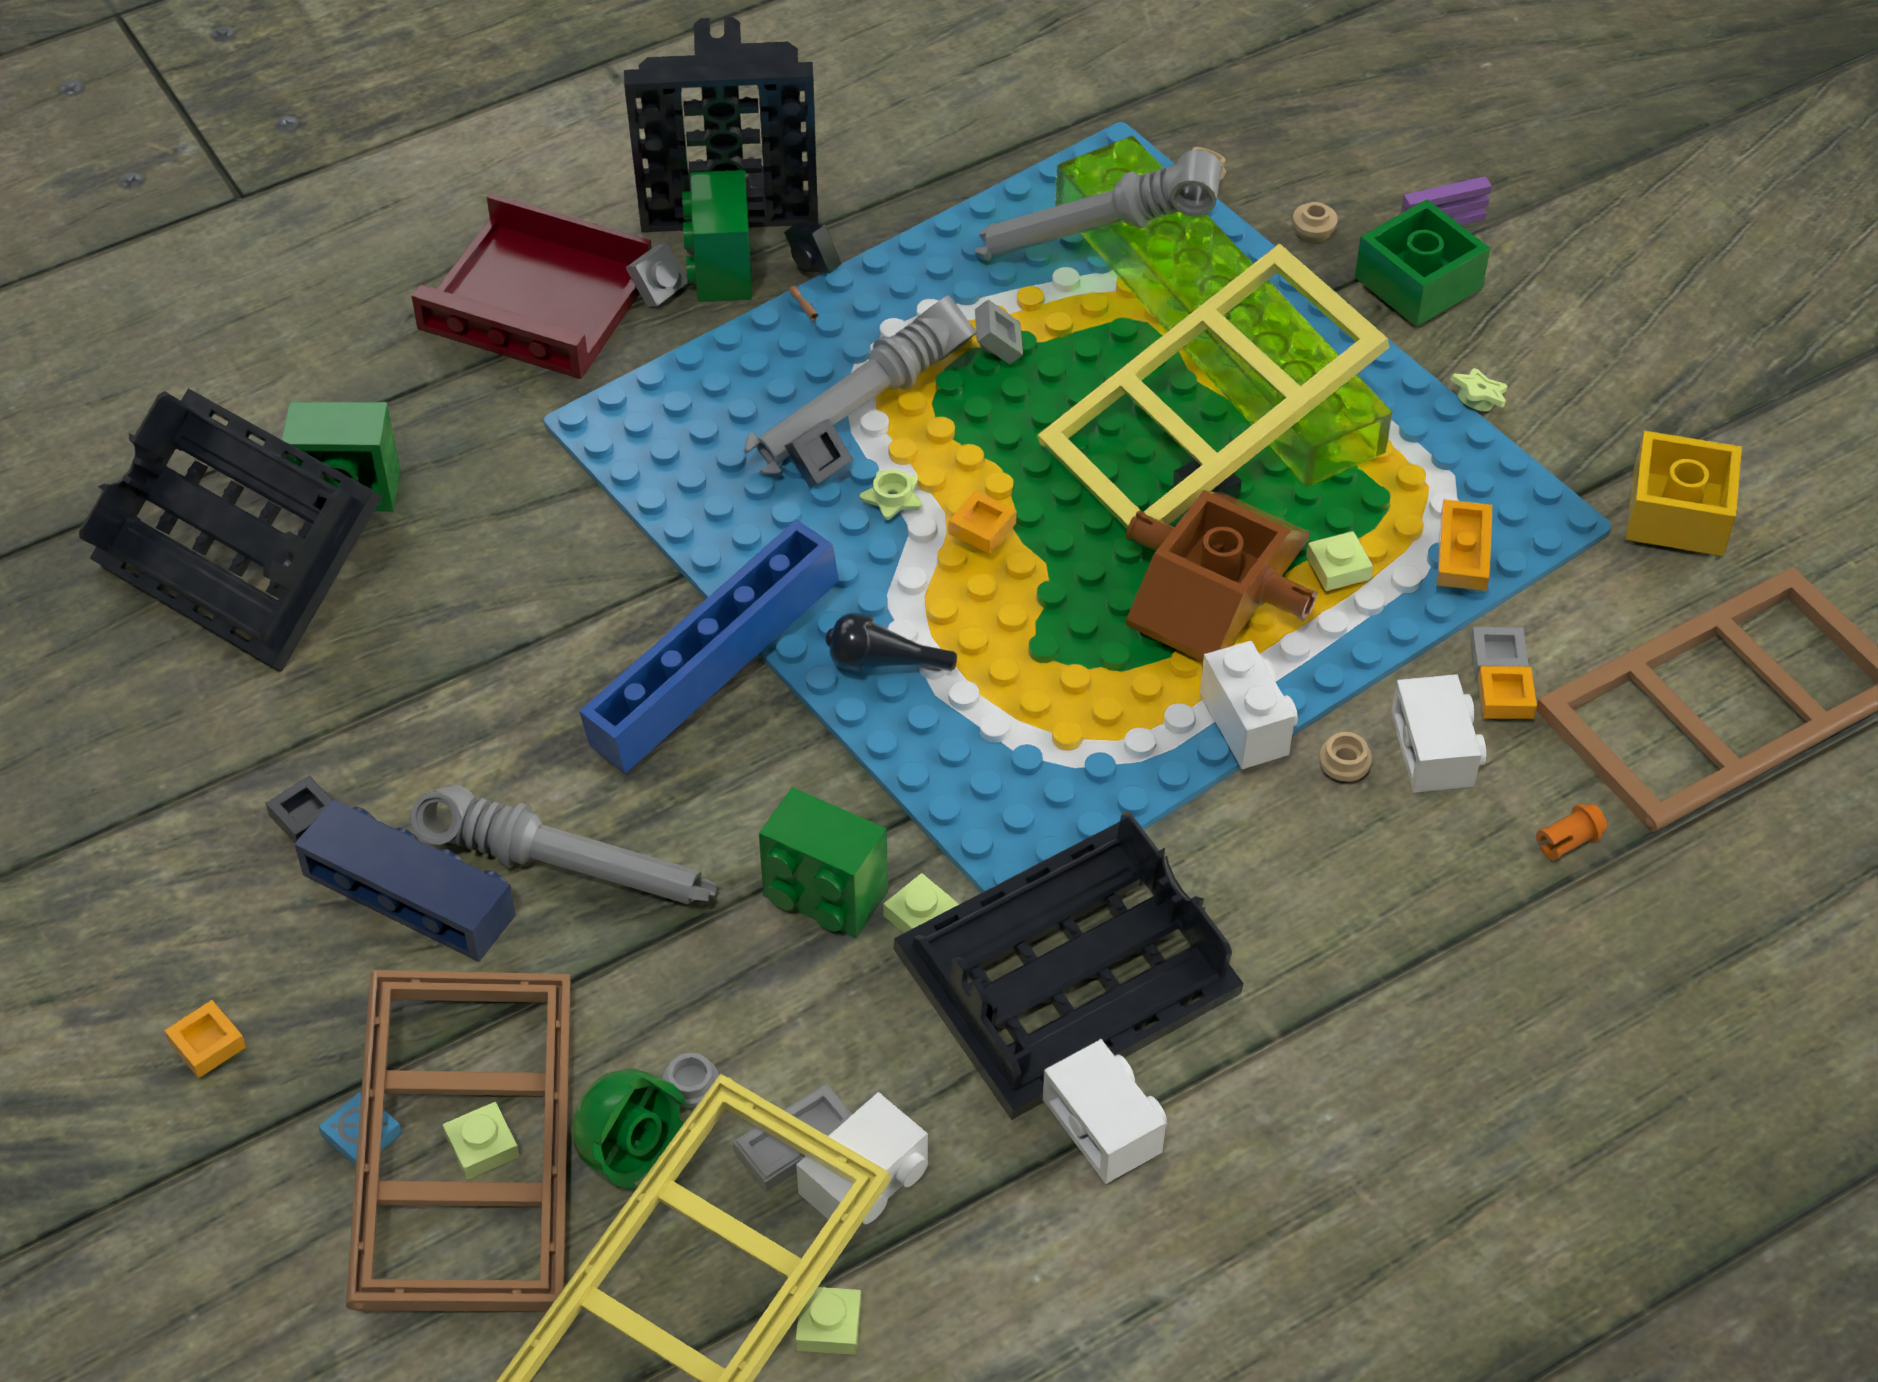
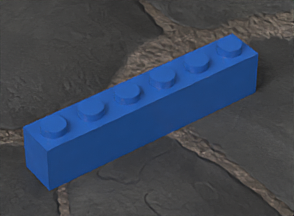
(709, 646)

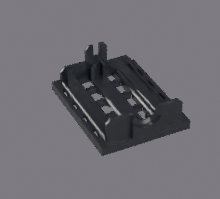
(719, 68)
(297, 565)
(1034, 905)

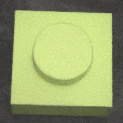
(1339, 561)
(916, 904)
(481, 1140)
(830, 1322)

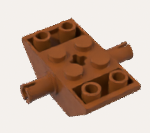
(1214, 573)

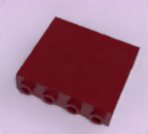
(535, 288)

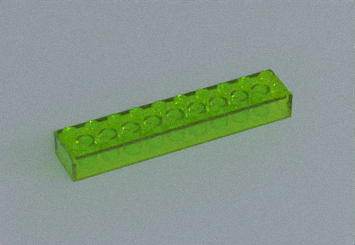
(1184, 263)

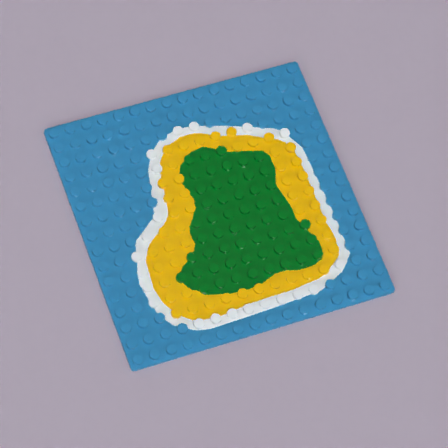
(1052, 698)

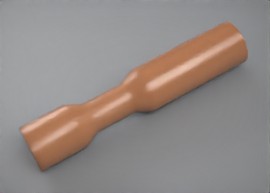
(804, 304)

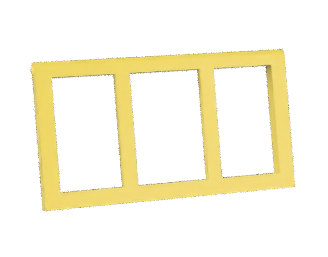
(1217, 466)
(659, 1186)

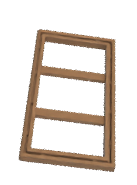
(1721, 620)
(460, 1295)

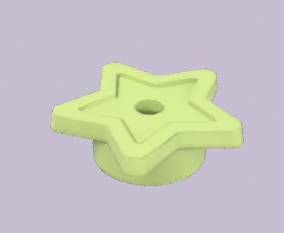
(1479, 391)
(896, 482)

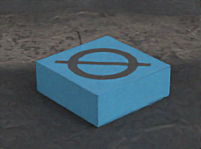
(342, 1129)

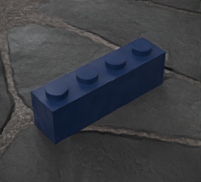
(406, 879)

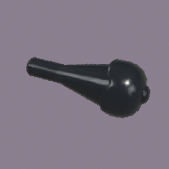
(861, 643)

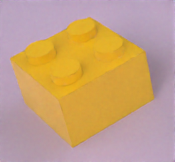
(1684, 493)

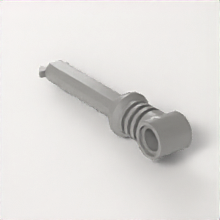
(1136, 200)
(891, 364)
(520, 836)

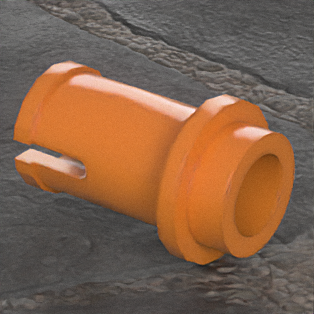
(1582, 825)

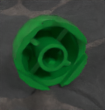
(626, 1124)

